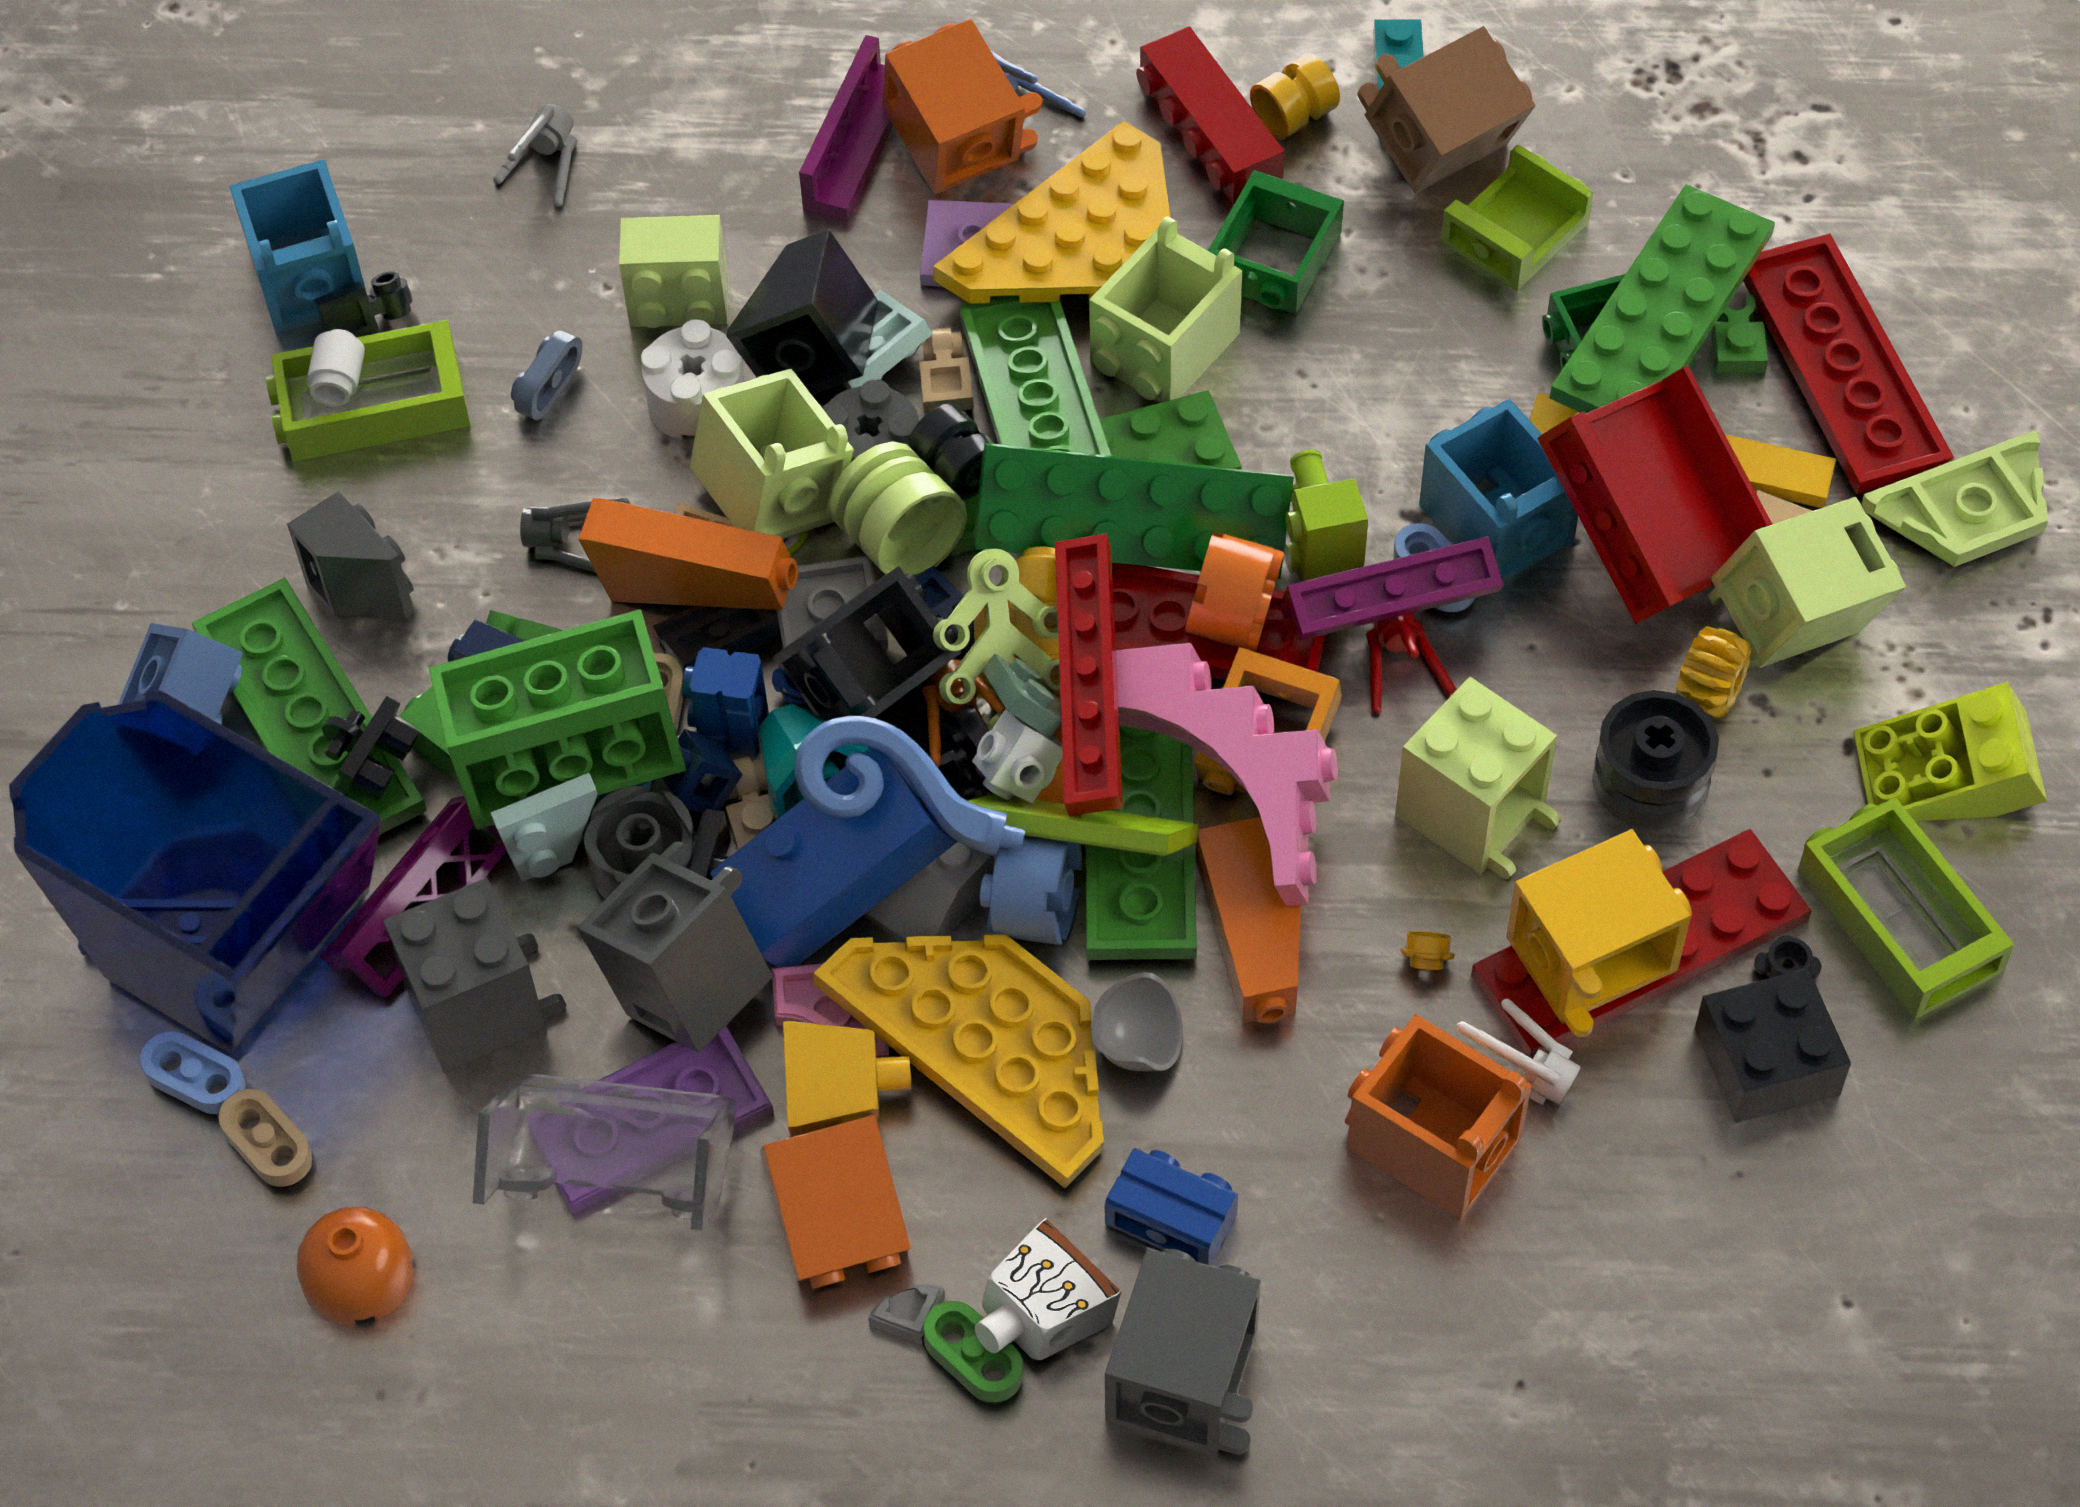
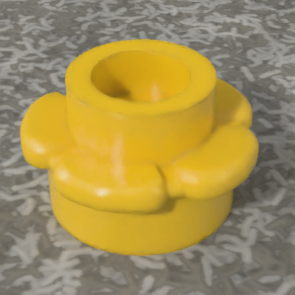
(1427, 949)

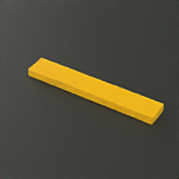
(1769, 467)

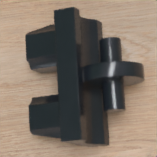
(383, 731)

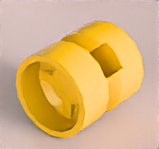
(1291, 97)

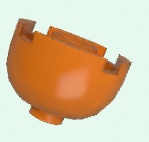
(354, 1265)

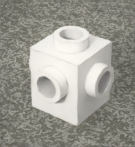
(1017, 759)

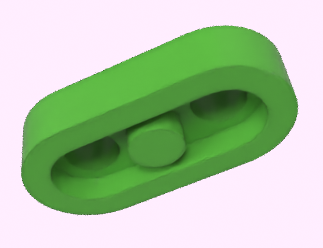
(968, 1358)

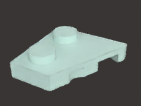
(894, 337)
(546, 827)

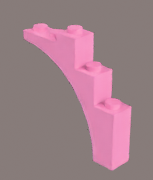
(1284, 772)

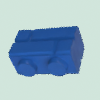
(727, 699)
(1171, 1206)

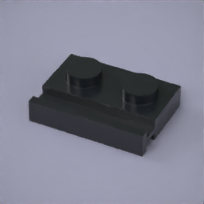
(716, 629)

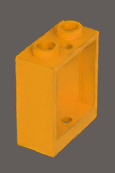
(1278, 680)

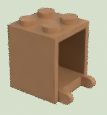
(1446, 107)

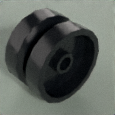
(1655, 759)

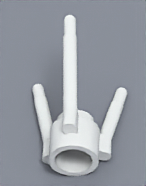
(1548, 1073)

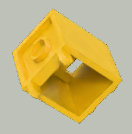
(1598, 927)

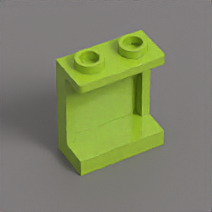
(1519, 219)

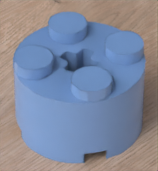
(1033, 890)

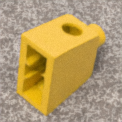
(835, 1075)

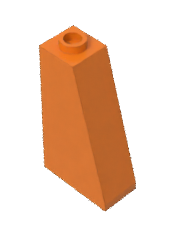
(684, 560)
(1250, 919)

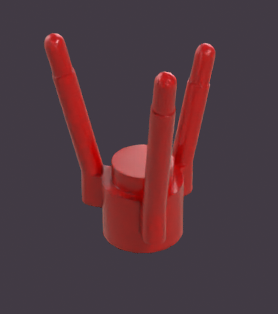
(1398, 636)

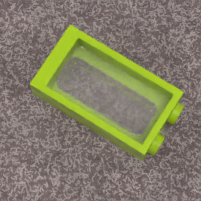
(403, 392)
(1904, 907)

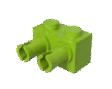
(1326, 521)

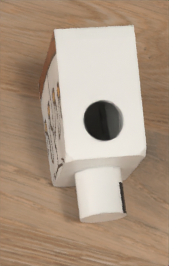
(1045, 1296)

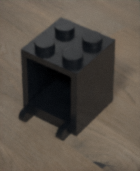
(842, 665)

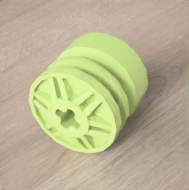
(897, 509)

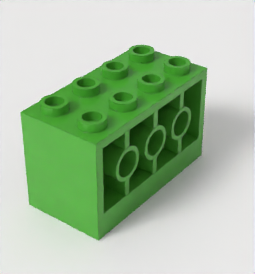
(556, 712)

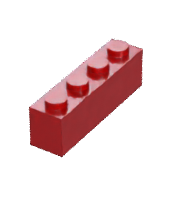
(1208, 111)

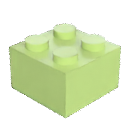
(673, 270)

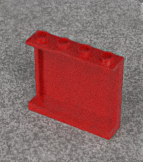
(1656, 491)

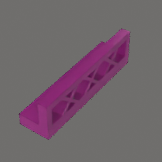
(848, 139)
(1392, 588)
(403, 884)

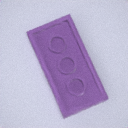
(715, 1070)

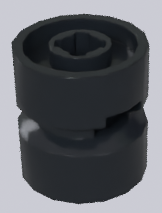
(951, 447)

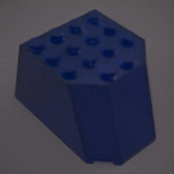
(185, 809)

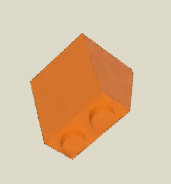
(836, 1201)

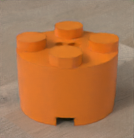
(1234, 591)

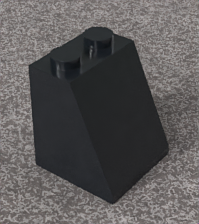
(808, 316)

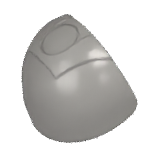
(1138, 1024)

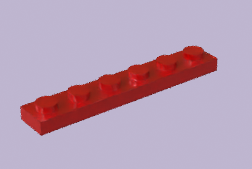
(1088, 676)

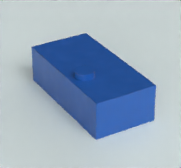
(823, 872)

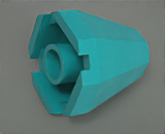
(780, 738)

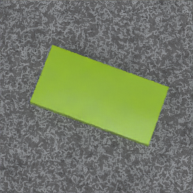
(1101, 828)

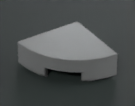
(906, 1311)

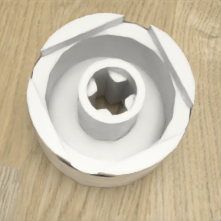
(682, 369)

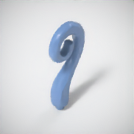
(960, 819)

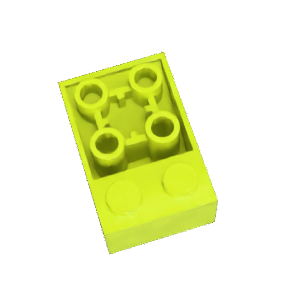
(1954, 758)

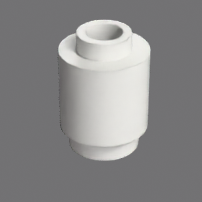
(335, 367)

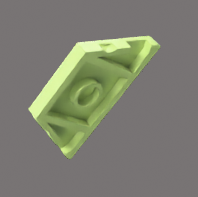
(1969, 502)

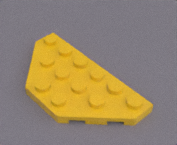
(1067, 229)
(985, 1030)

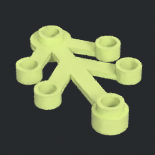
(1000, 635)

